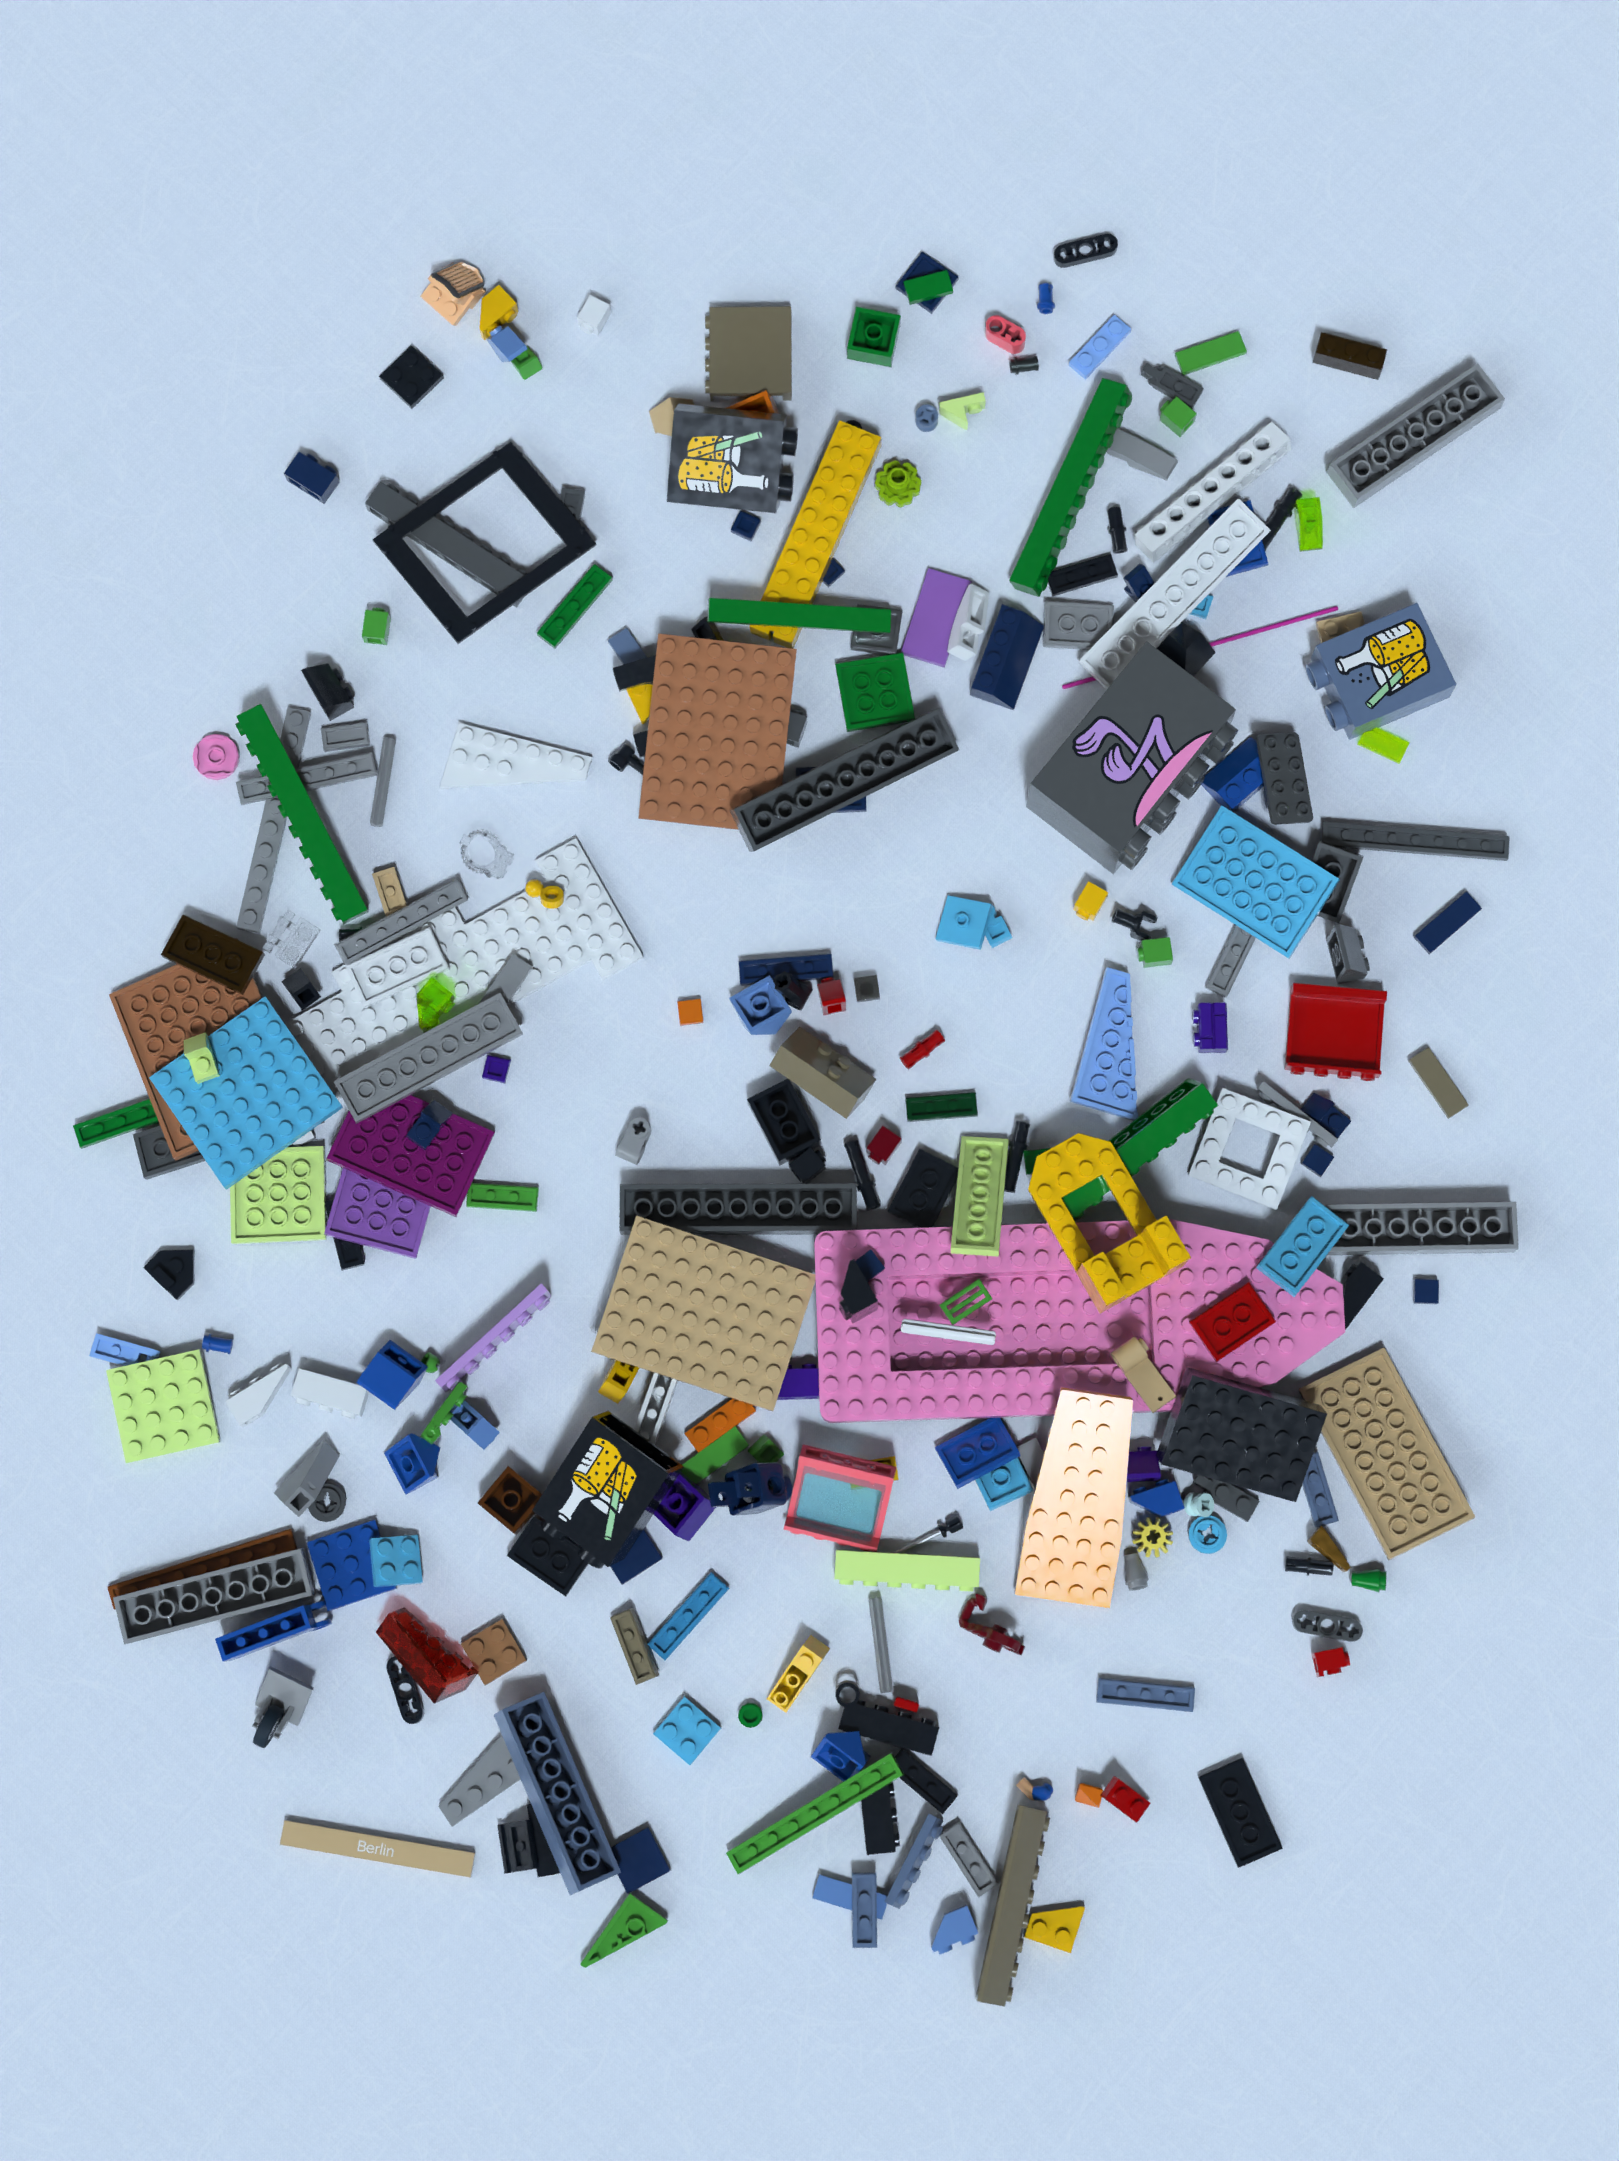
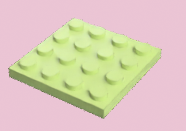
(281, 1199)
(163, 1406)

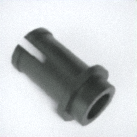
(1023, 364)

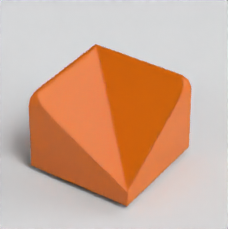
(1088, 1795)

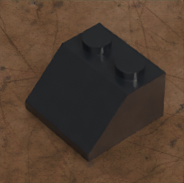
(328, 690)

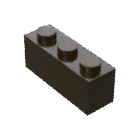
(1349, 356)

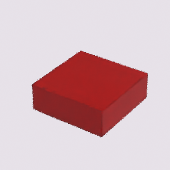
(906, 1704)

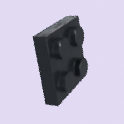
(411, 377)

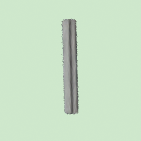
(382, 782)
(880, 1645)

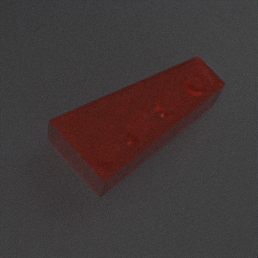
(424, 1656)

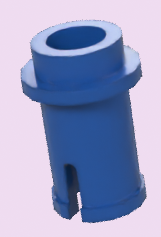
(1045, 298)
(217, 1344)

